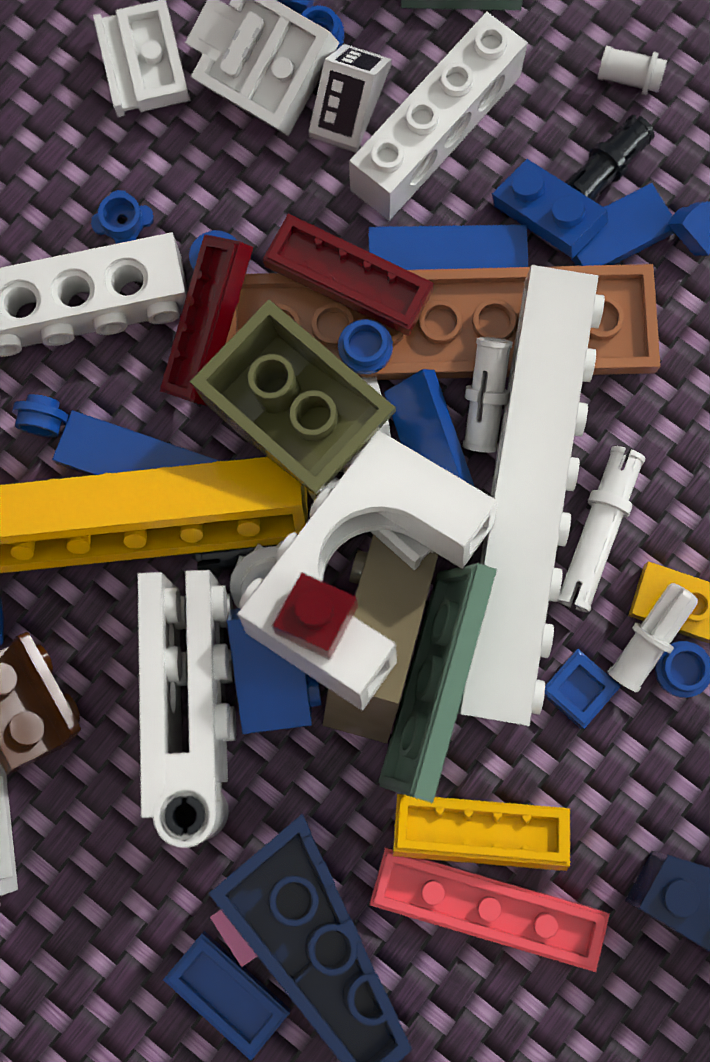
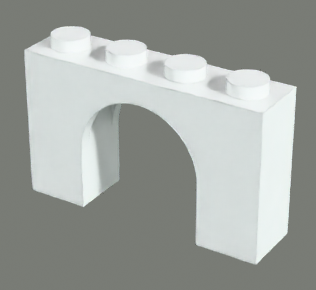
(380, 490)

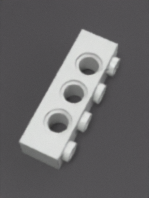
(437, 116)
(102, 274)

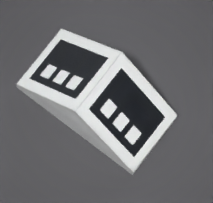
(347, 96)

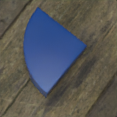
(693, 227)

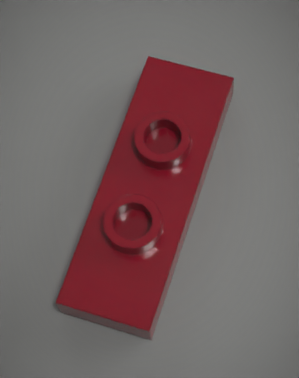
(348, 274)
(206, 313)

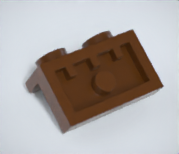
(32, 708)

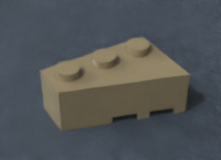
(392, 604)

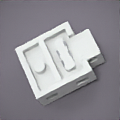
(260, 57)

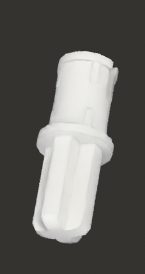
(653, 637)

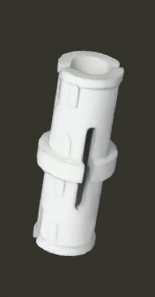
(487, 394)

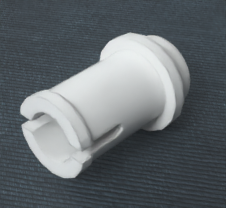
(632, 69)

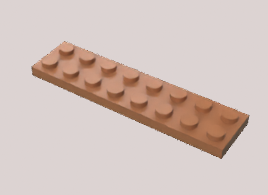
(473, 306)

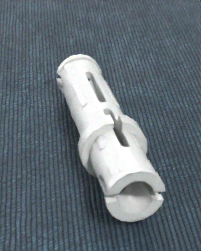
(601, 527)

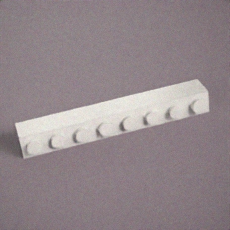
(530, 490)

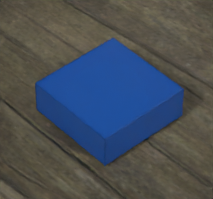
(580, 689)

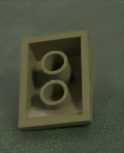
(291, 398)

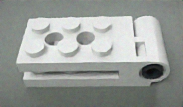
(168, 777)

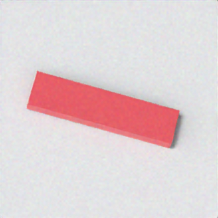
(490, 909)

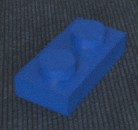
(550, 208)

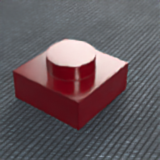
(315, 615)

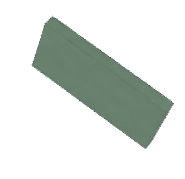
(437, 681)

